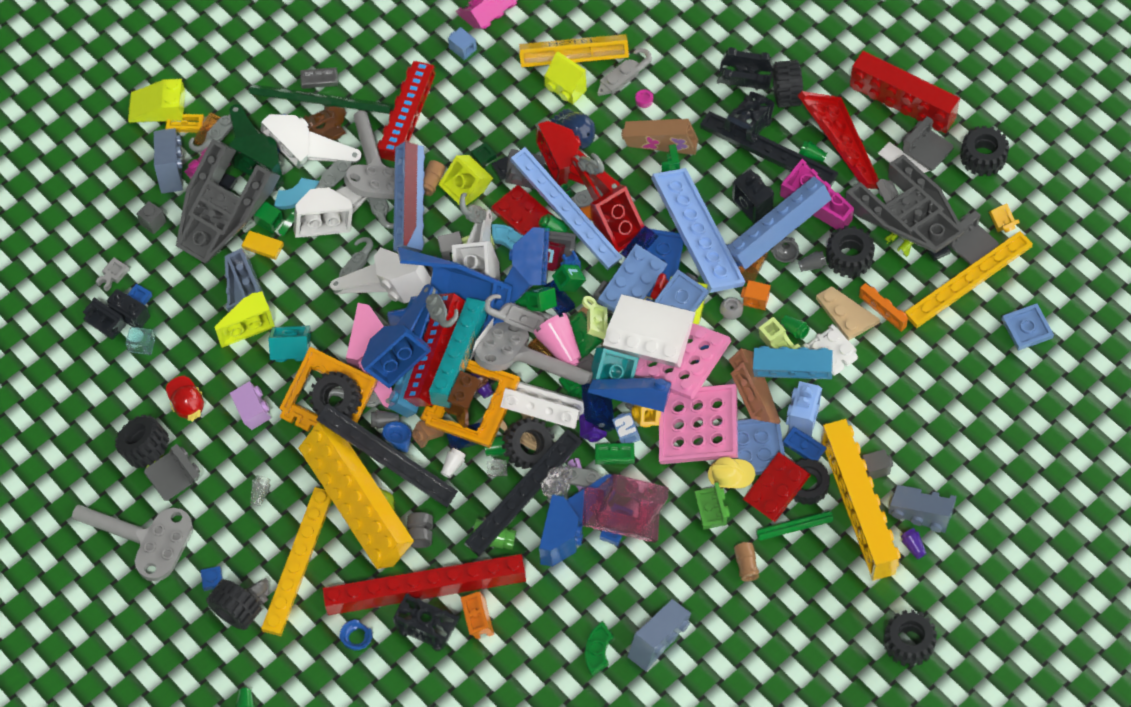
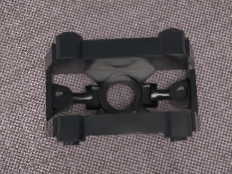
(746, 70)
(759, 114)
(423, 630)

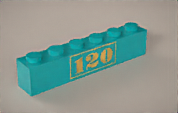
(458, 351)

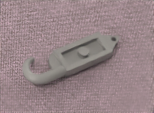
(623, 74)
(515, 315)

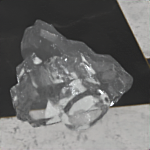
(557, 482)

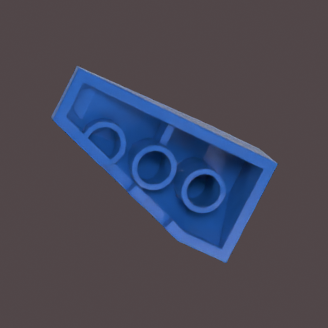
(638, 391)

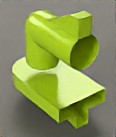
(905, 246)

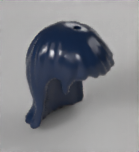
(579, 123)

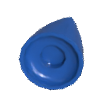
(397, 435)

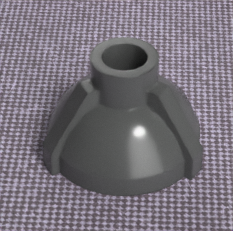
(786, 253)
(259, 591)

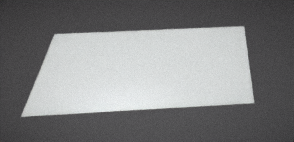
(891, 152)
(483, 334)

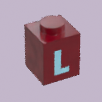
(555, 254)

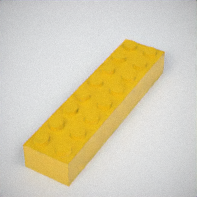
(356, 496)
(860, 500)

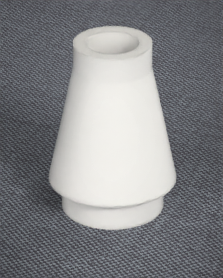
(452, 462)

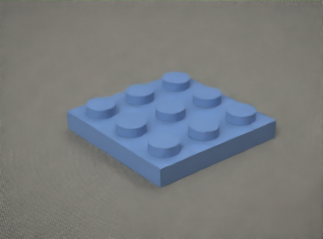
(759, 443)

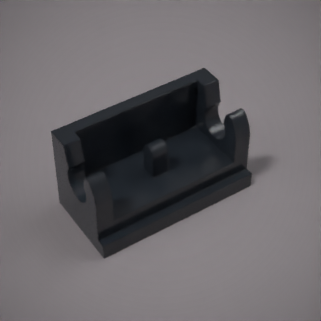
(103, 319)

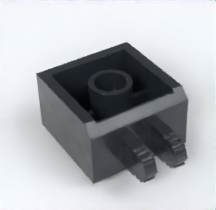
(752, 196)

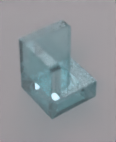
(140, 340)

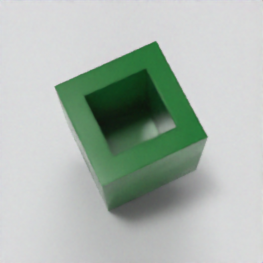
(268, 217)
(568, 278)
(541, 298)

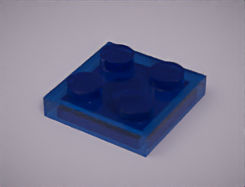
(597, 409)

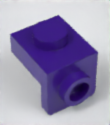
(590, 431)

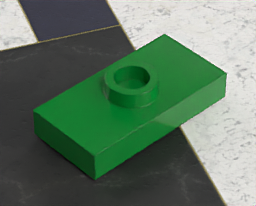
(614, 453)

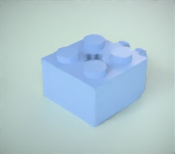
(804, 407)

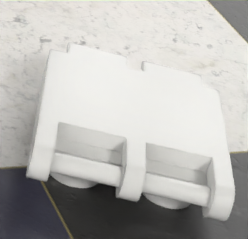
(842, 349)

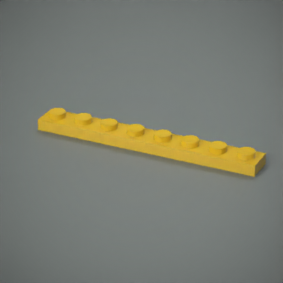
(968, 279)
(297, 563)

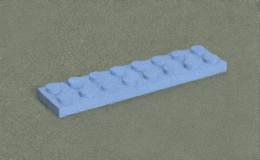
(698, 230)

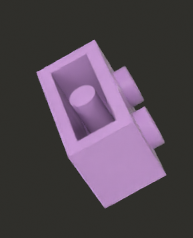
(250, 405)

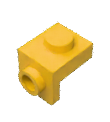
(1003, 218)

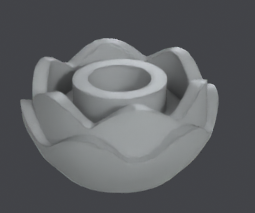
(729, 313)

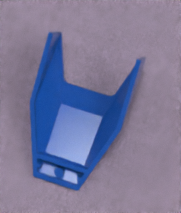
(457, 279)

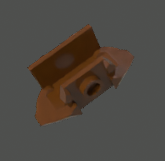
(332, 117)
(462, 395)

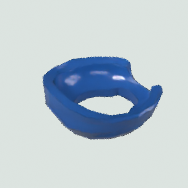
(352, 626)

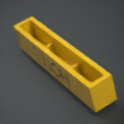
(575, 49)

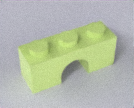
(775, 335)

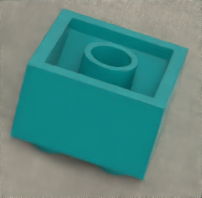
(289, 343)
(613, 365)

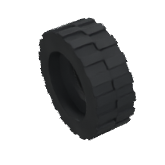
(823, 479)

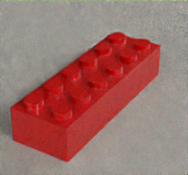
(904, 91)

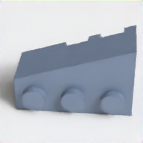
(167, 160)
(240, 278)
(922, 508)
(658, 634)

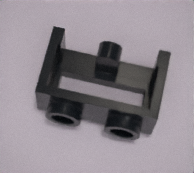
(131, 310)

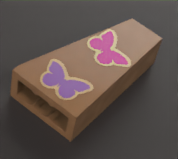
(661, 134)

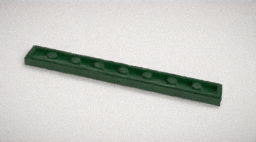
(321, 99)

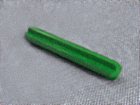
(794, 525)

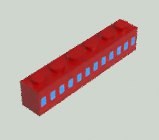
(407, 108)
(437, 339)

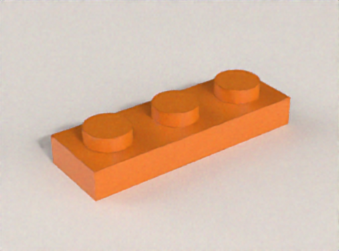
(883, 307)

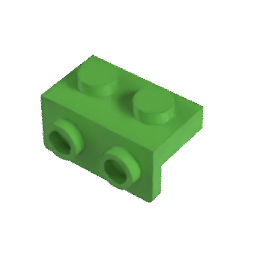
(711, 507)

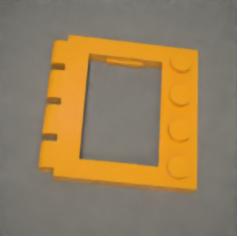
(323, 364)
(492, 418)

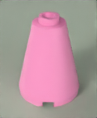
(559, 339)

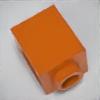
(756, 295)

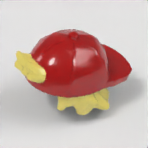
(185, 398)

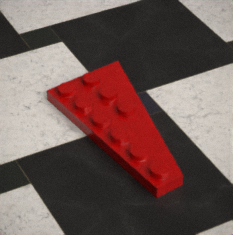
(838, 127)

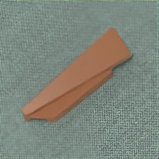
(753, 389)

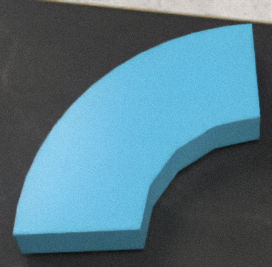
(289, 198)
(505, 235)

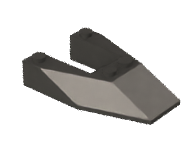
(213, 213)
(917, 215)

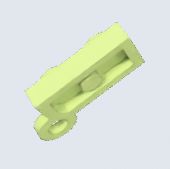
(596, 318)

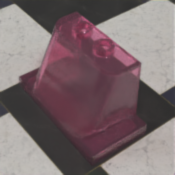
(625, 507)

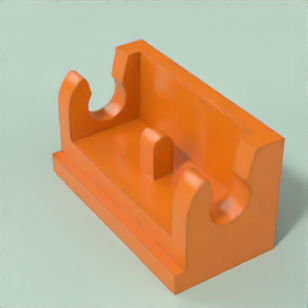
(477, 615)

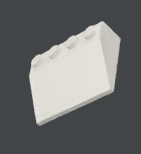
(649, 331)

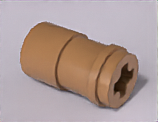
(432, 176)
(746, 561)

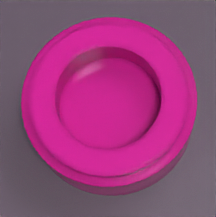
(644, 98)

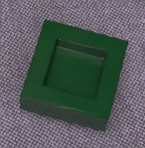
(483, 154)

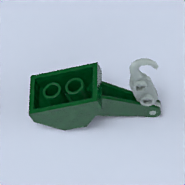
(250, 145)

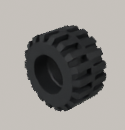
(787, 83)
(989, 139)
(854, 239)
(326, 384)
(142, 441)
(513, 446)
(233, 604)
(916, 624)

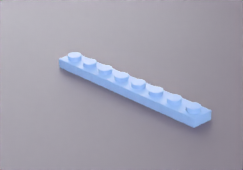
(566, 208)

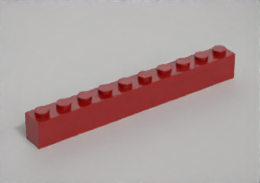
(424, 584)

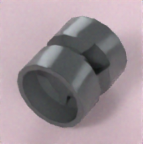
(420, 529)

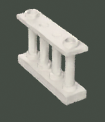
(543, 404)

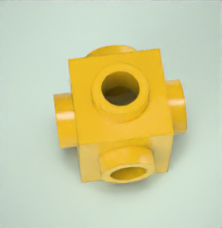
(645, 416)

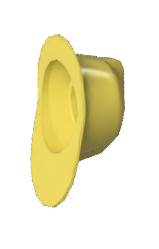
(731, 473)

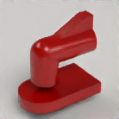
(660, 284)

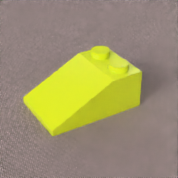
(158, 102)
(245, 320)

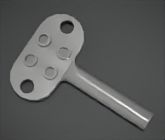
(374, 178)
(507, 347)
(159, 544)

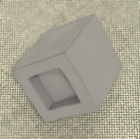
(445, 243)

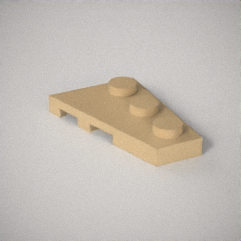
(846, 313)

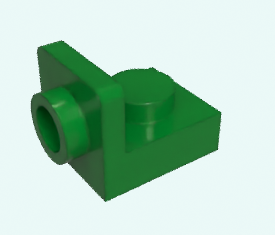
(672, 160)
(573, 389)

